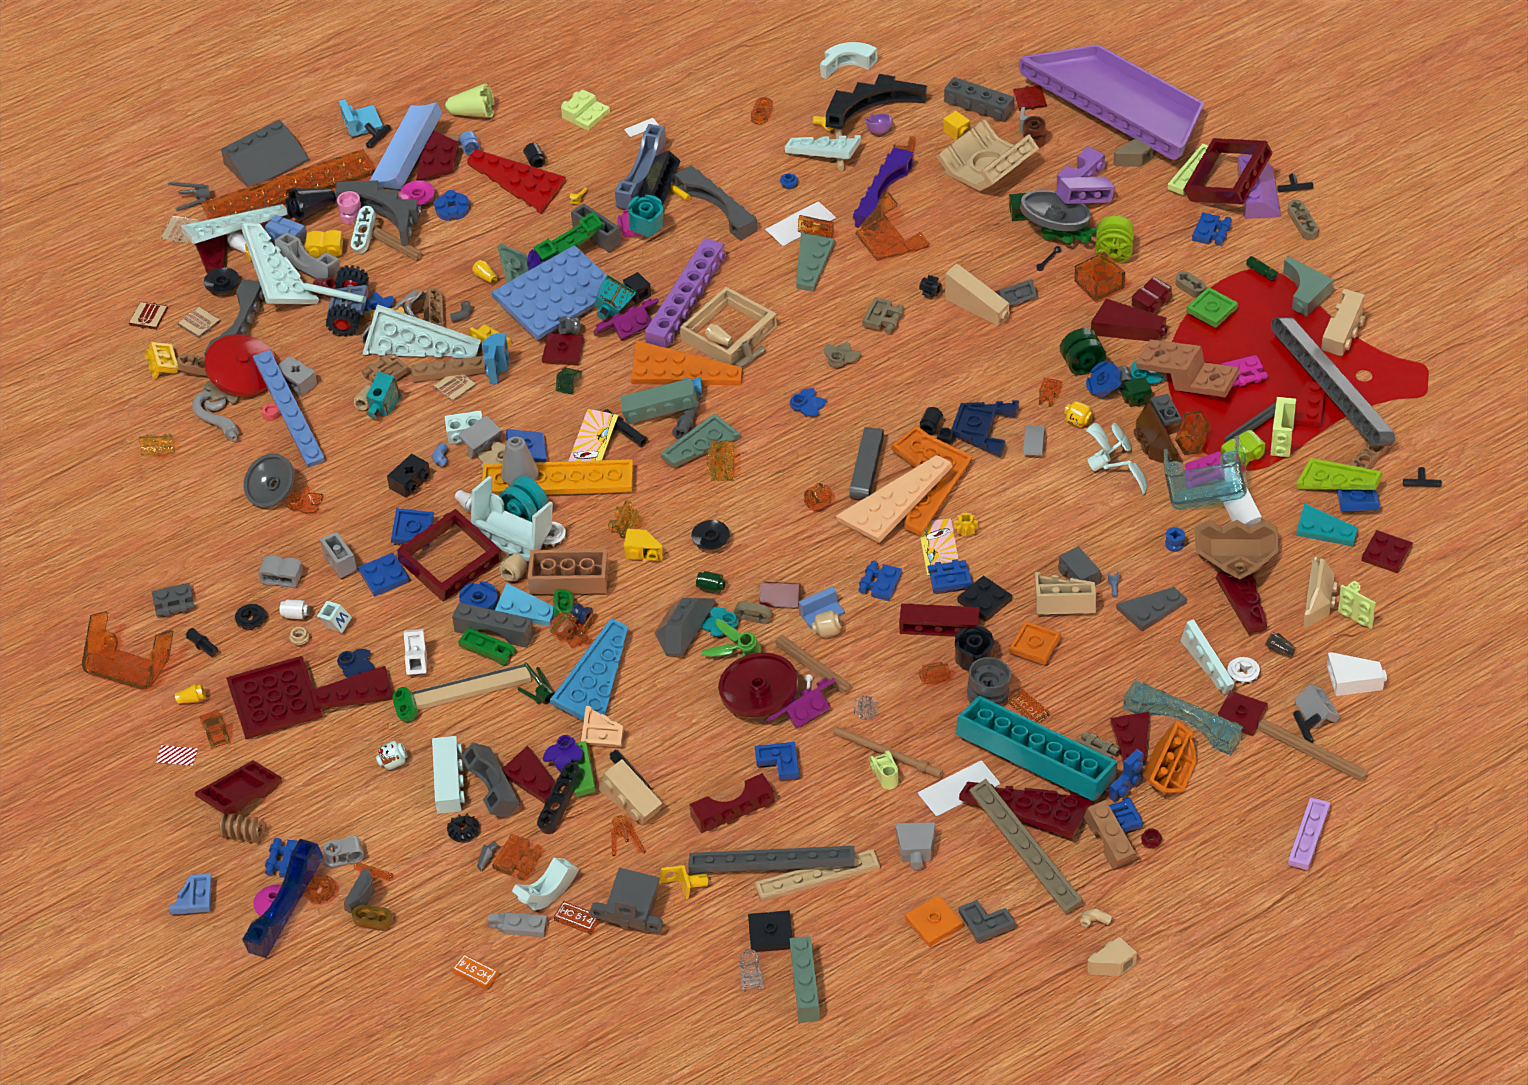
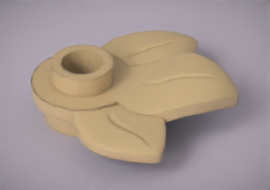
(494, 456)

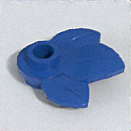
(375, 299)
(807, 402)

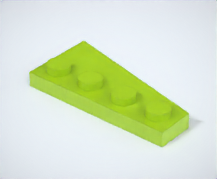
(1332, 475)

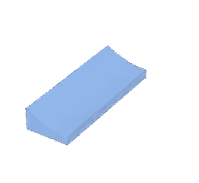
(407, 145)

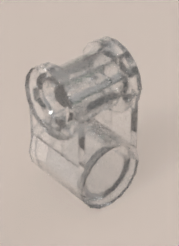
(750, 973)

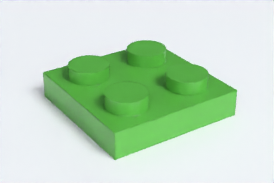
(1212, 307)

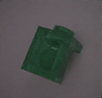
(566, 379)

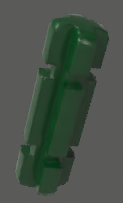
(1261, 268)

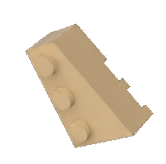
(1344, 324)
(1064, 596)
(629, 792)

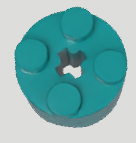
(645, 215)

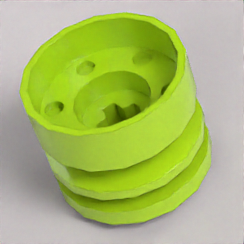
(1115, 238)

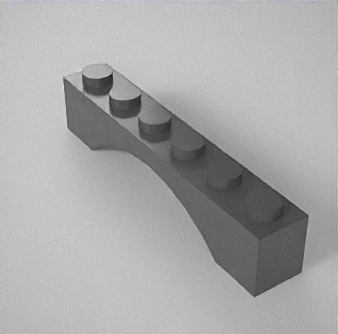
(693, 182)
(249, 298)

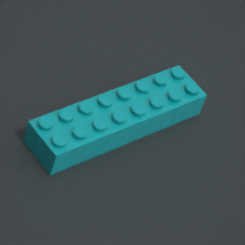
(1036, 748)

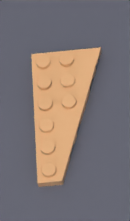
(889, 505)

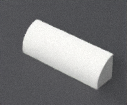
(1243, 510)

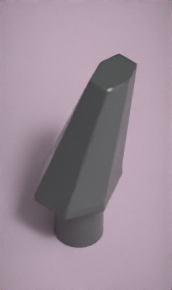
(486, 854)

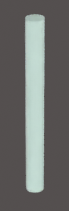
(336, 293)

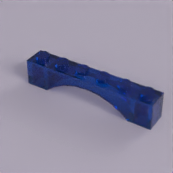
(266, 929)

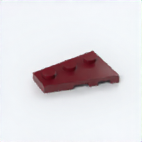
(1131, 733)
(529, 775)

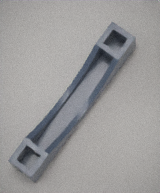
(651, 146)

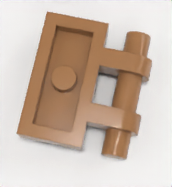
(386, 365)

